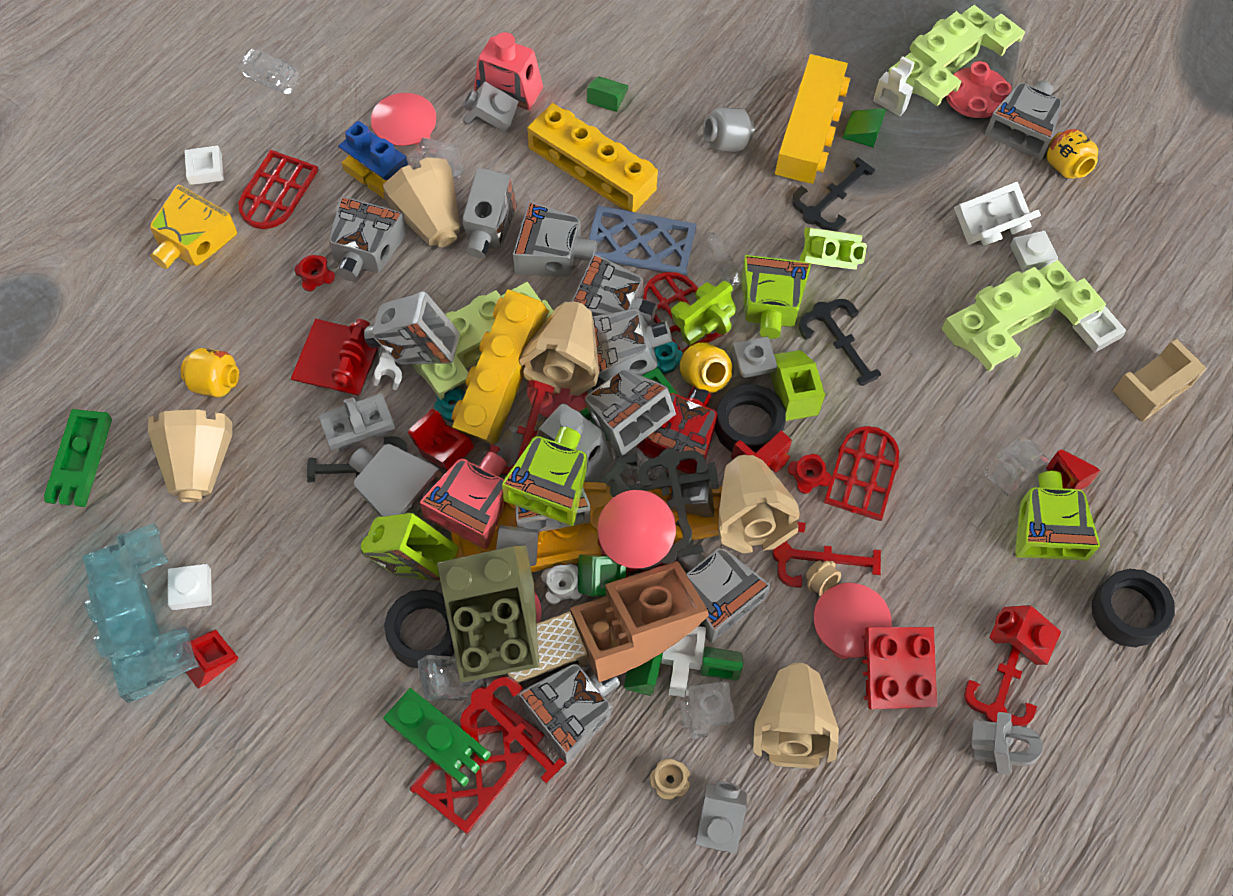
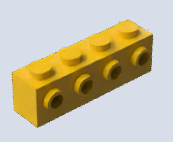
(811, 119)
(592, 158)
(498, 372)

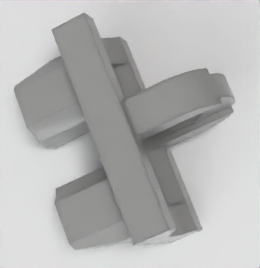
(338, 427)
(993, 739)

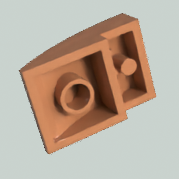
(638, 619)

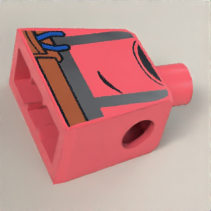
(510, 69)
(468, 499)

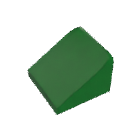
(606, 93)
(864, 126)
(595, 572)
(721, 663)
(644, 677)

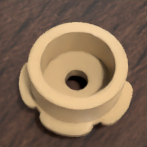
(822, 576)
(672, 768)

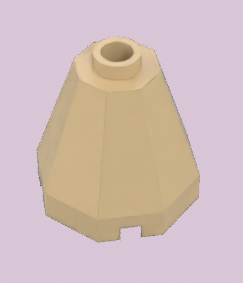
(426, 200)
(564, 350)
(189, 450)
(755, 507)
(796, 720)

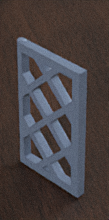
(662, 226)

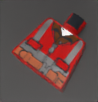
(687, 430)

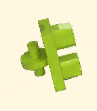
(833, 248)
(708, 313)

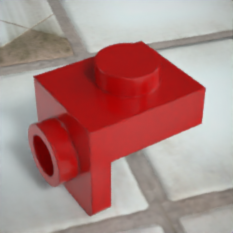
(439, 441)
(773, 453)
(1027, 632)

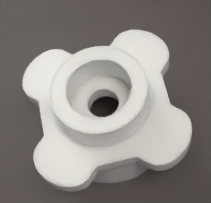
(552, 577)

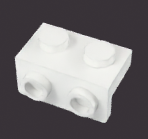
(993, 213)

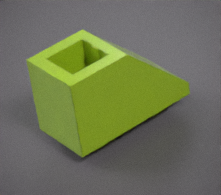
(798, 384)

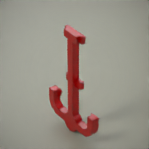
(528, 432)
(784, 553)
(483, 699)
(991, 711)

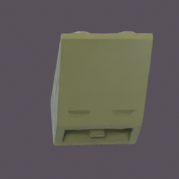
(491, 612)

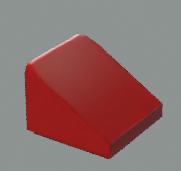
(1074, 471)
(213, 658)

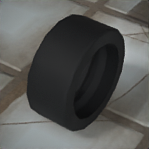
(749, 395)
(1152, 589)
(397, 613)

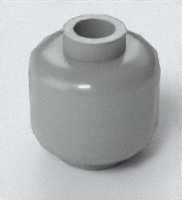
(728, 129)

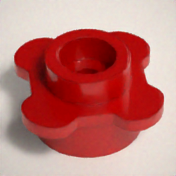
(311, 265)
(809, 463)

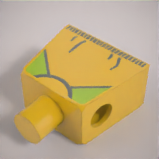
(189, 229)

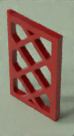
(487, 794)

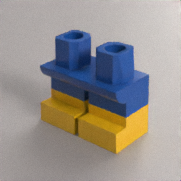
(370, 157)

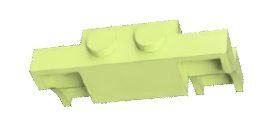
(951, 46)
(1016, 305)
(472, 324)

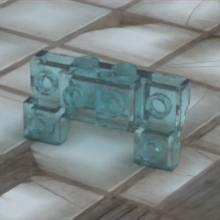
(126, 618)

